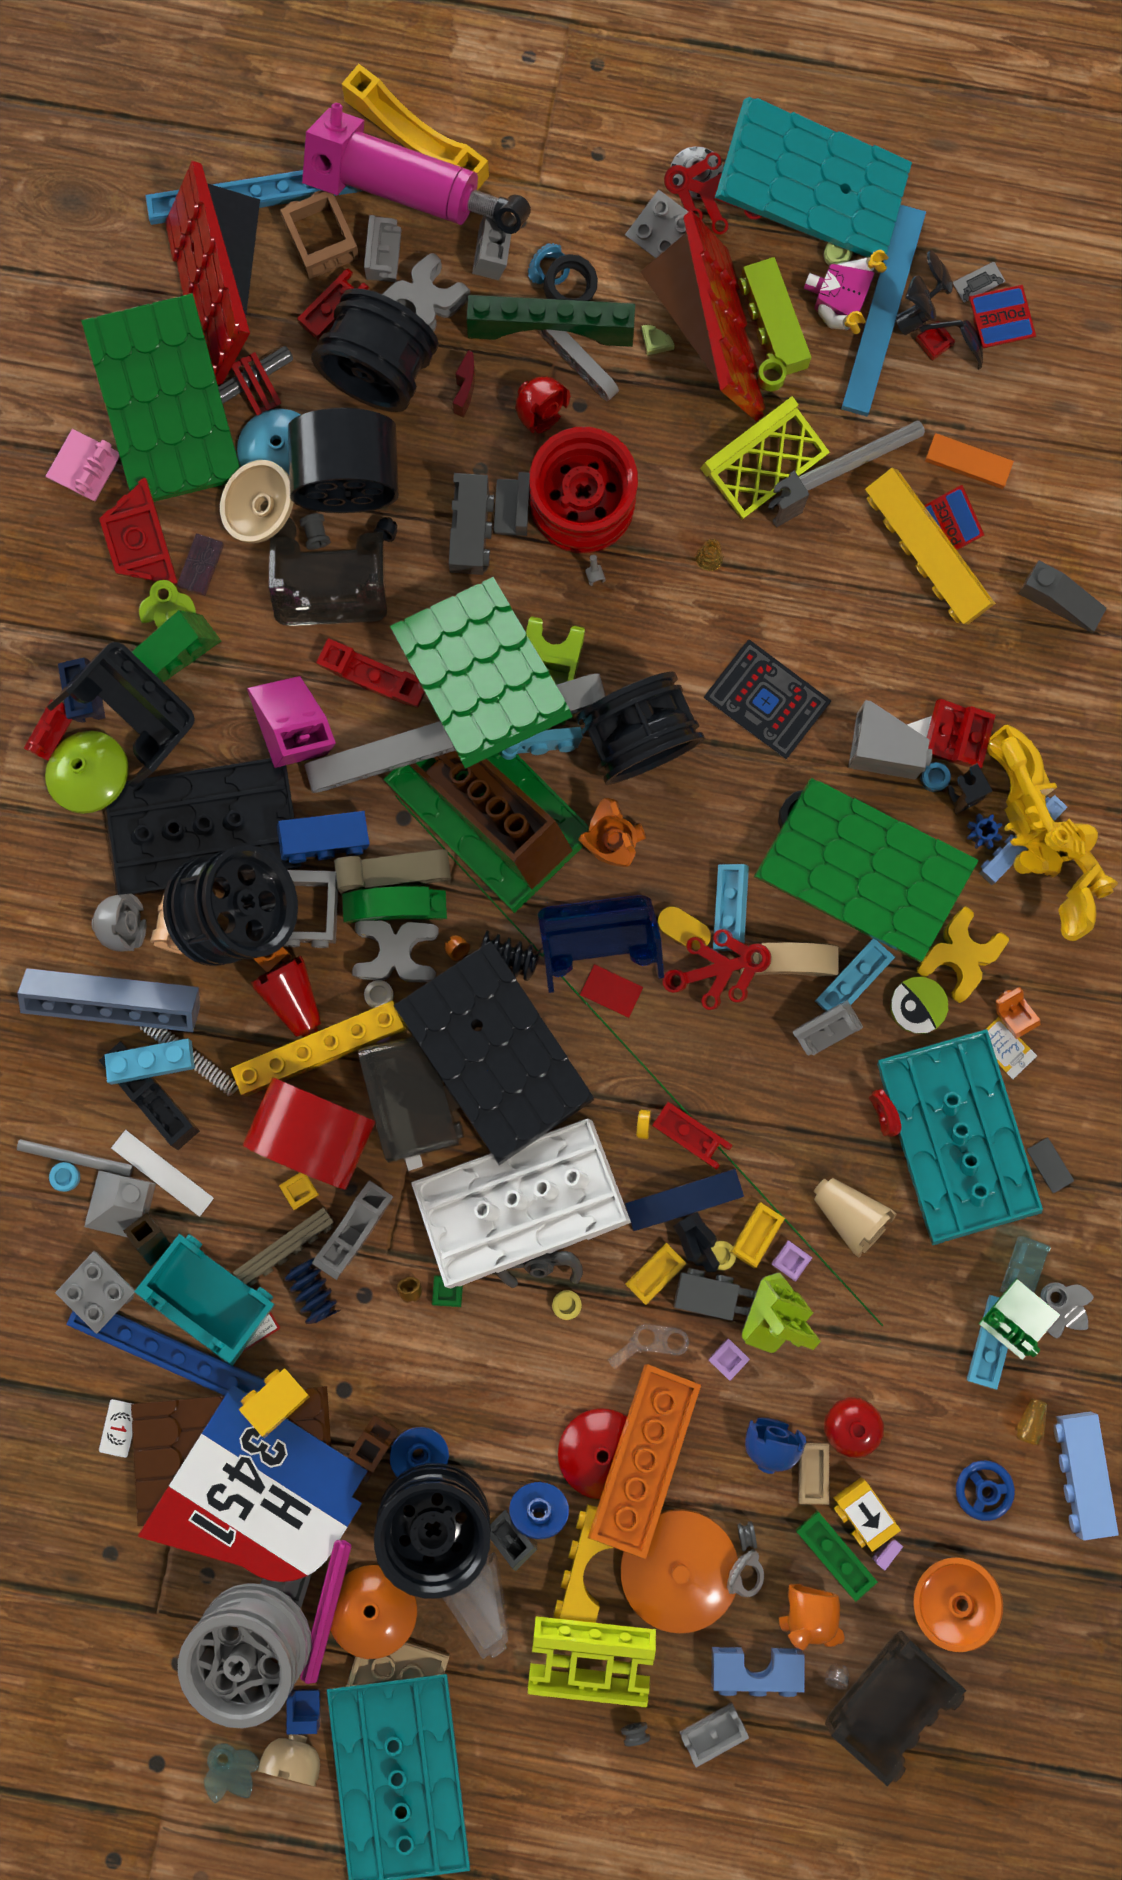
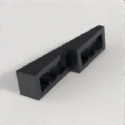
(158, 1107)

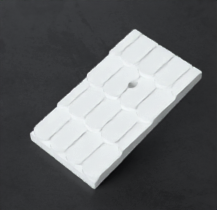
(531, 1205)

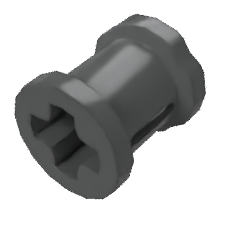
(315, 531)

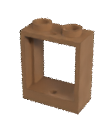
(329, 257)

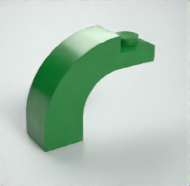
(394, 903)

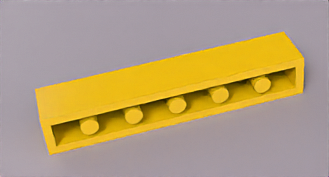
(929, 546)

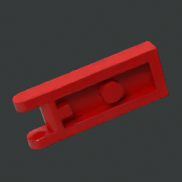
(320, 314)
(689, 1134)

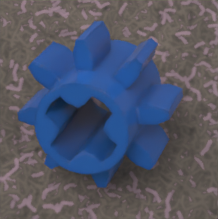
(976, 832)

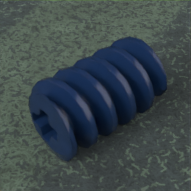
(311, 1292)

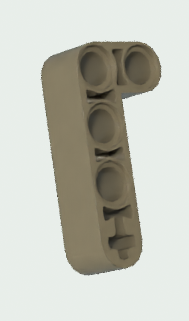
(392, 871)

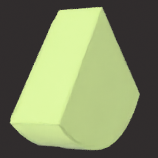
(656, 340)

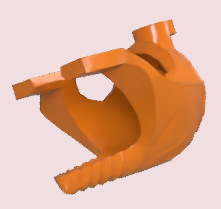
(612, 836)

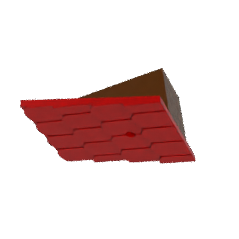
(701, 295)

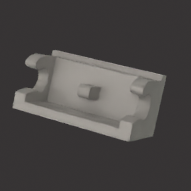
(382, 249)
(828, 1028)
(714, 1734)

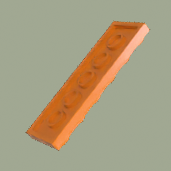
(644, 1461)

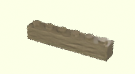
(283, 1247)

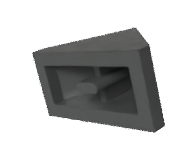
(510, 1542)

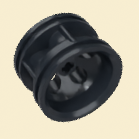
(640, 727)
(255, 893)

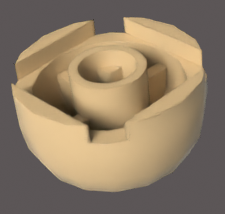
(291, 1760)

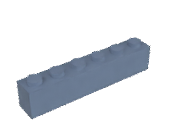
(109, 1000)

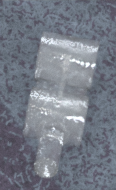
(658, 1345)

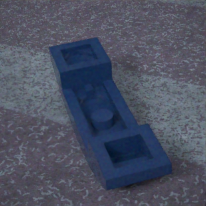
(684, 1200)

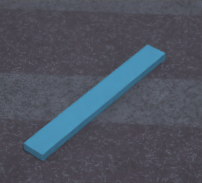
(269, 189)
(883, 312)

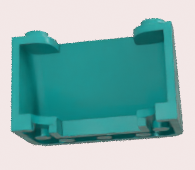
(205, 1299)

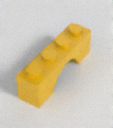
(577, 1601)

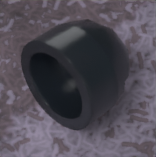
(388, 528)

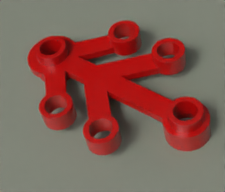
(706, 190)
(722, 967)

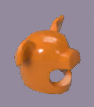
(812, 1617)

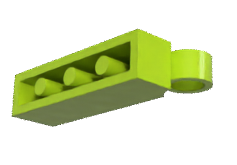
(776, 322)

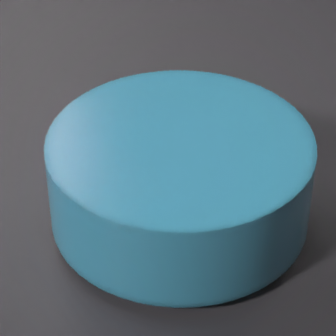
(64, 1177)

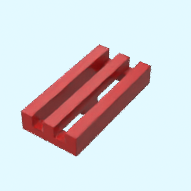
(245, 363)

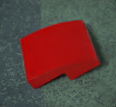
(959, 733)

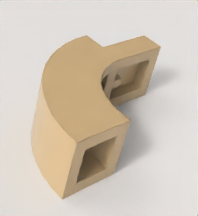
(800, 959)

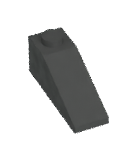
(1062, 596)

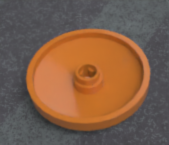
(684, 1573)

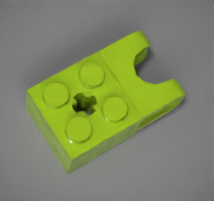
(558, 658)

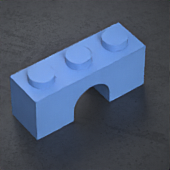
(782, 1675)

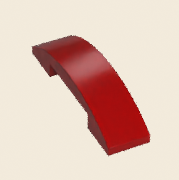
(370, 674)

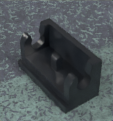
(974, 789)

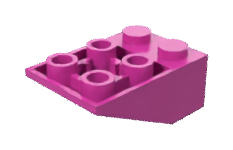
(291, 721)

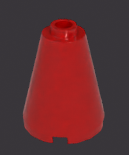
(290, 996)

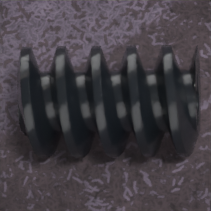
(514, 956)

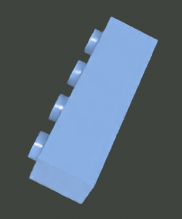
(1086, 1476)

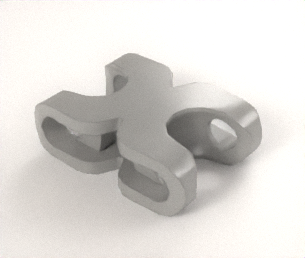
(424, 297)
(395, 951)

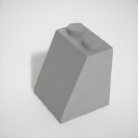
(887, 744)

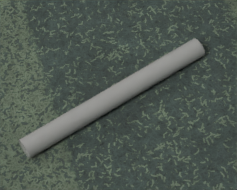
(74, 1157)

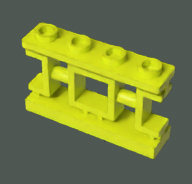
(592, 1642)

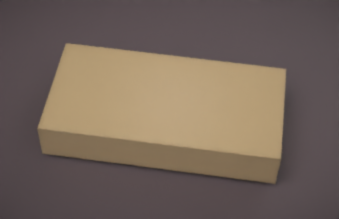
(814, 1474)

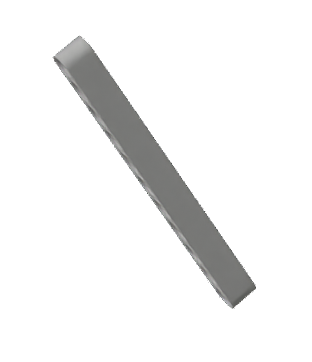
(419, 744)

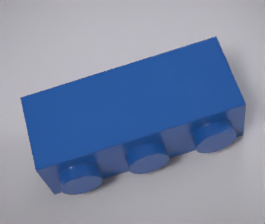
(323, 836)

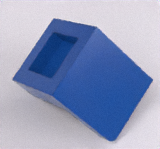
(303, 1711)

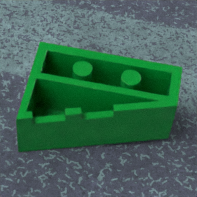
(176, 644)

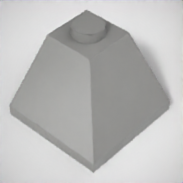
(118, 1202)

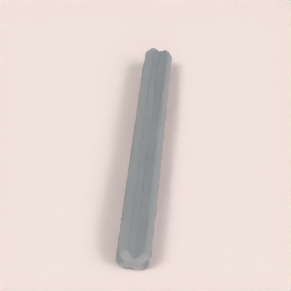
(862, 455)

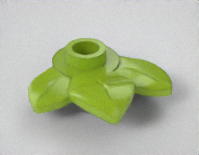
(160, 610)

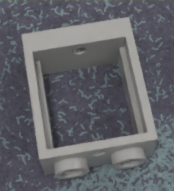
(317, 879)

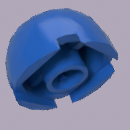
(773, 1446)

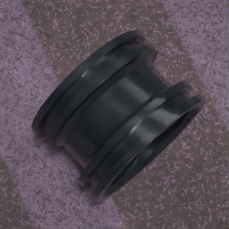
(450, 1569)

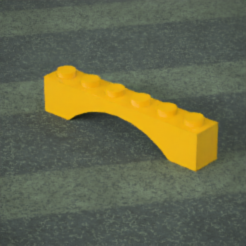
(379, 105)

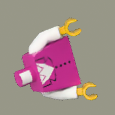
(845, 290)

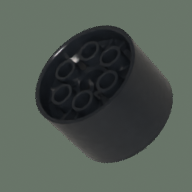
(343, 460)

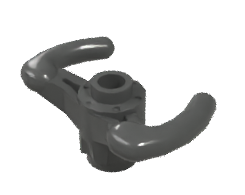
(544, 1265)

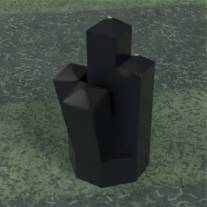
(697, 1242)

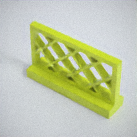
(750, 439)

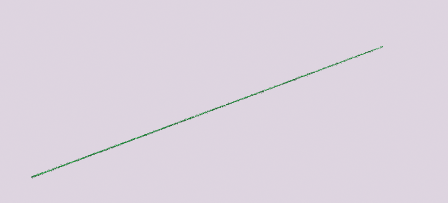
(641, 1063)

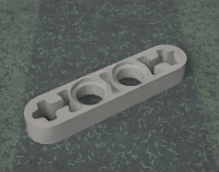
(581, 362)

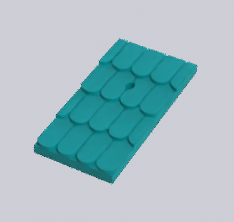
(813, 178)
(955, 1115)
(396, 1752)

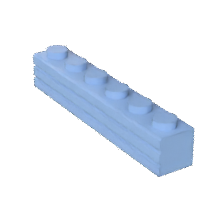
(1005, 856)

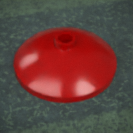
(580, 1443)

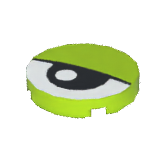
(919, 1005)

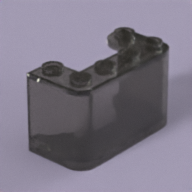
(892, 1706)

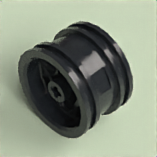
(375, 350)

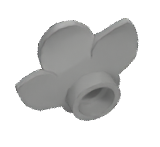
(1068, 1306)

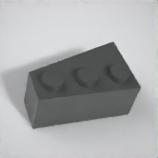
(470, 524)

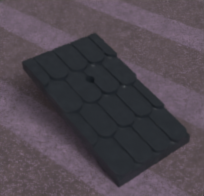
(209, 814)
(509, 1074)

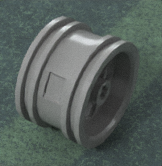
(230, 1670)

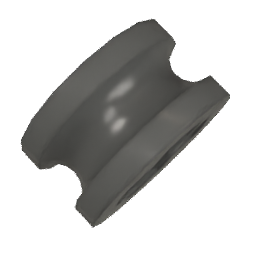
(747, 1536)
(635, 1734)

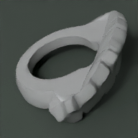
(734, 1582)

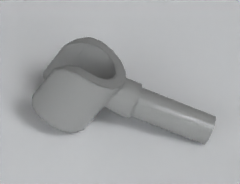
(594, 572)

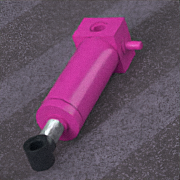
(343, 155)

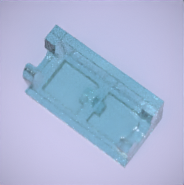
(1025, 1263)

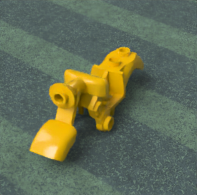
(1048, 841)

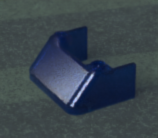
(597, 931)

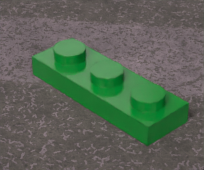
(836, 1556)

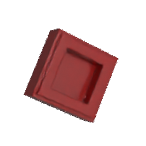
(935, 341)

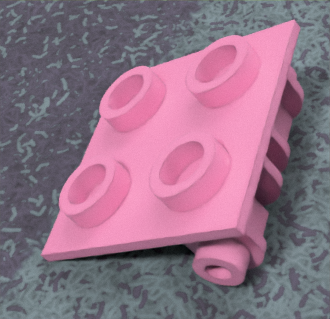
(83, 465)

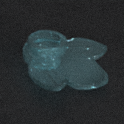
(232, 1775)

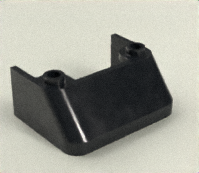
(136, 697)

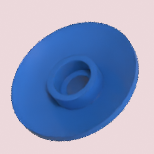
(427, 1439)
(539, 1498)

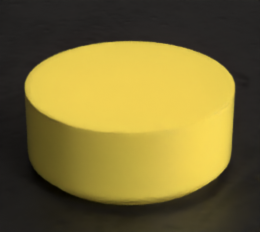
(722, 1254)
(566, 1304)

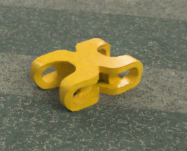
(962, 954)

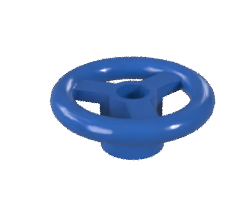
(994, 1496)

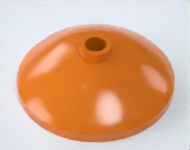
(939, 1600)
(389, 1626)

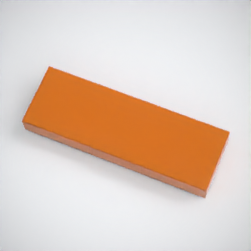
(969, 461)

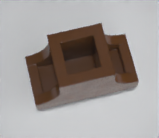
(373, 1445)

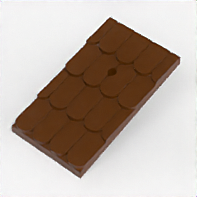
(169, 1429)

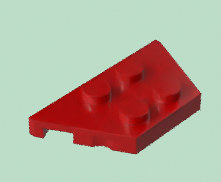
(137, 537)

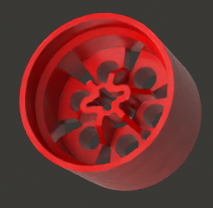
(308, 1134)

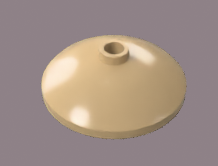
(248, 494)

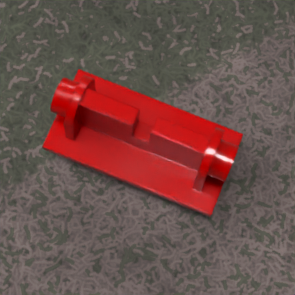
(48, 732)

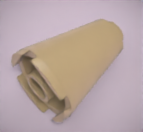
(853, 1214)

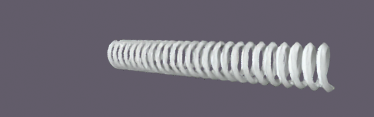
(228, 1091)

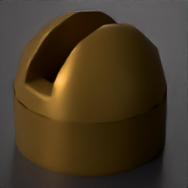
(408, 1283)

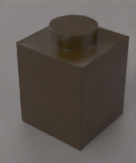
(147, 1238)

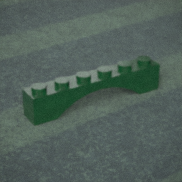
(499, 316)

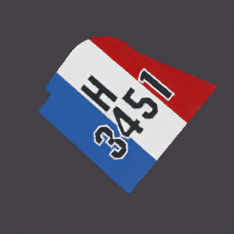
(256, 1498)

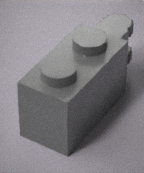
(709, 1295)

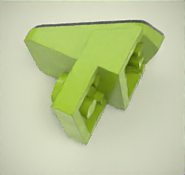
(778, 1316)

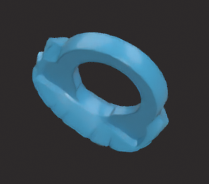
(548, 251)

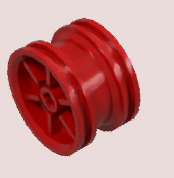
(577, 449)

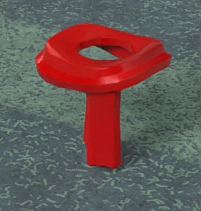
(887, 1113)

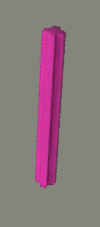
(326, 1609)

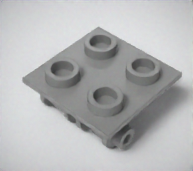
(658, 225)
(95, 1292)

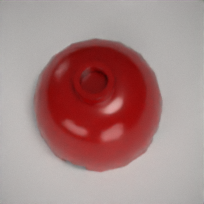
(540, 402)
(854, 1427)

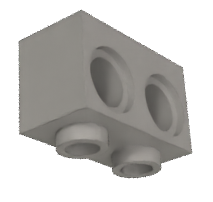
(491, 250)

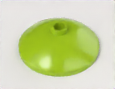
(96, 781)

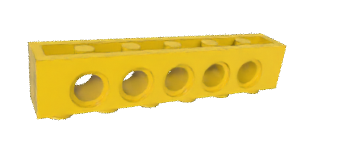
(318, 1048)

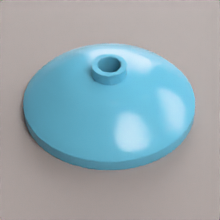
(260, 432)

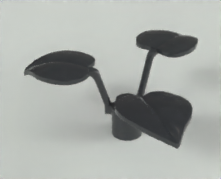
(924, 309)

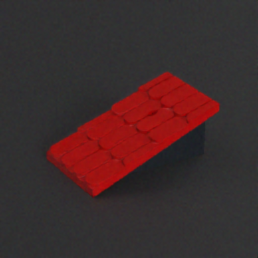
(214, 247)

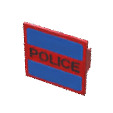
(1002, 316)
(956, 517)

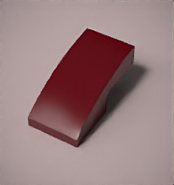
(465, 379)

